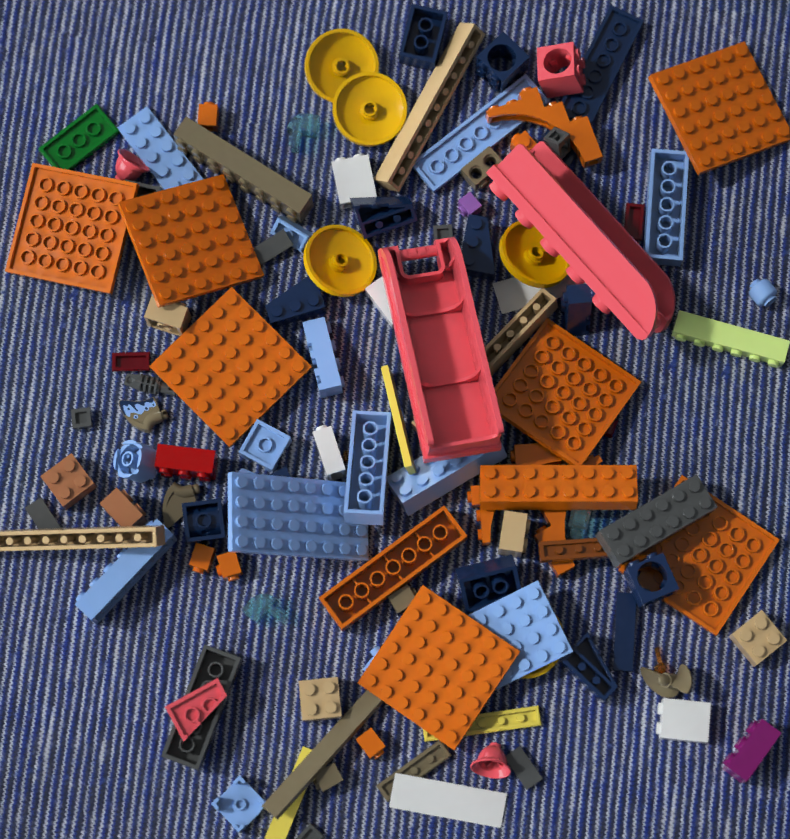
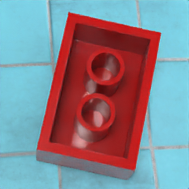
(186, 462)

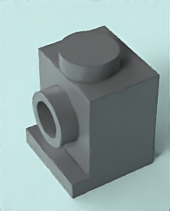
(559, 141)

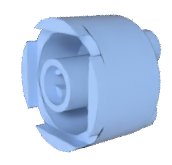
(135, 461)

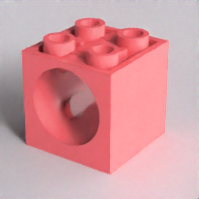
(552, 59)

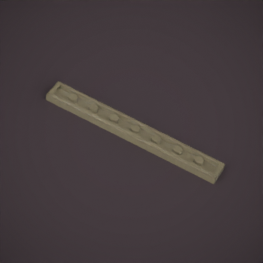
(322, 754)

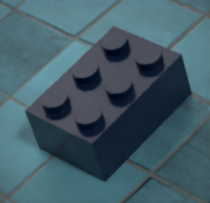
(423, 37)
(487, 582)

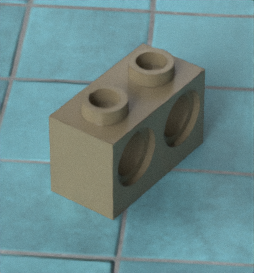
(478, 165)

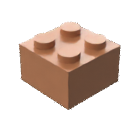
(68, 481)
(120, 508)

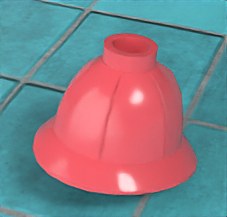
(129, 166)
(491, 762)

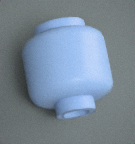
(763, 292)

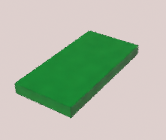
(79, 139)

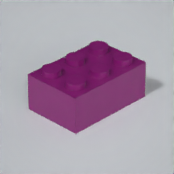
(750, 750)

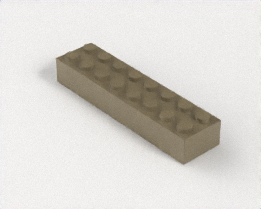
(243, 170)

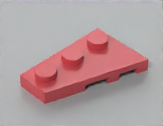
(194, 707)

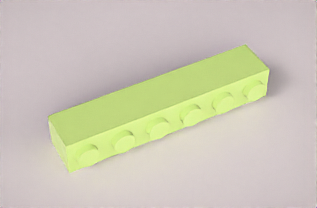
(730, 338)

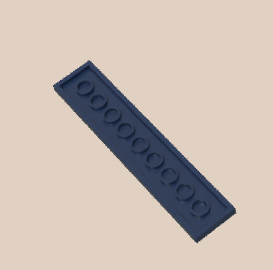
(602, 66)

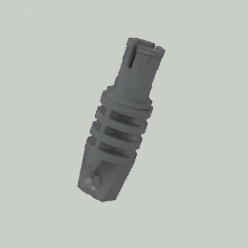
(147, 384)

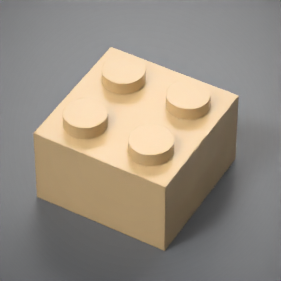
(170, 318)
(512, 534)
(757, 638)
(320, 699)

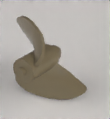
(668, 684)

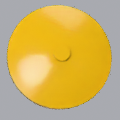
(337, 57)
(369, 109)
(340, 260)
(528, 260)

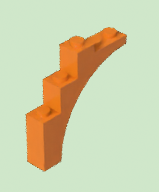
(531, 109)
(521, 455)
(556, 528)

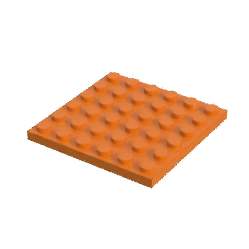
(720, 107)
(70, 228)
(190, 240)
(230, 367)
(563, 393)
(711, 564)
(439, 667)

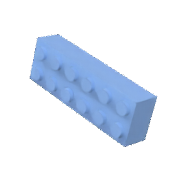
(666, 206)
(367, 468)
(436, 478)
(121, 577)

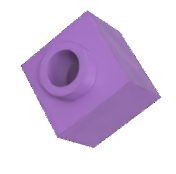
(469, 205)

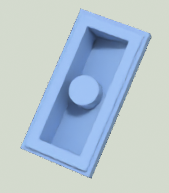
(296, 233)

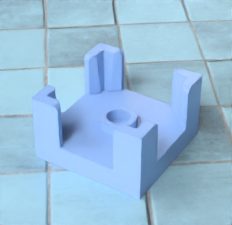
(264, 445)
(239, 804)

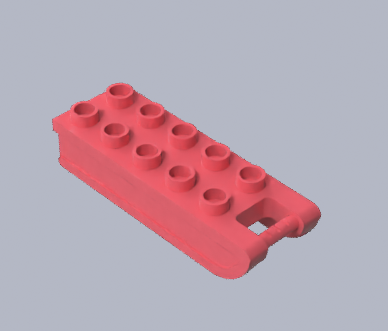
(586, 237)
(442, 353)

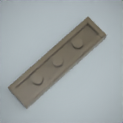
(417, 767)

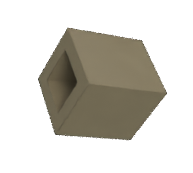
(402, 598)
(328, 778)

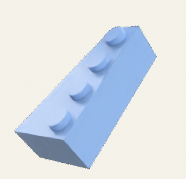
(323, 358)

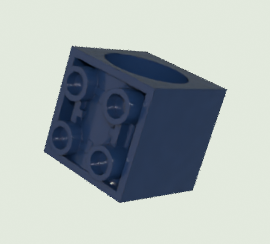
(505, 48)
(203, 521)
(644, 596)

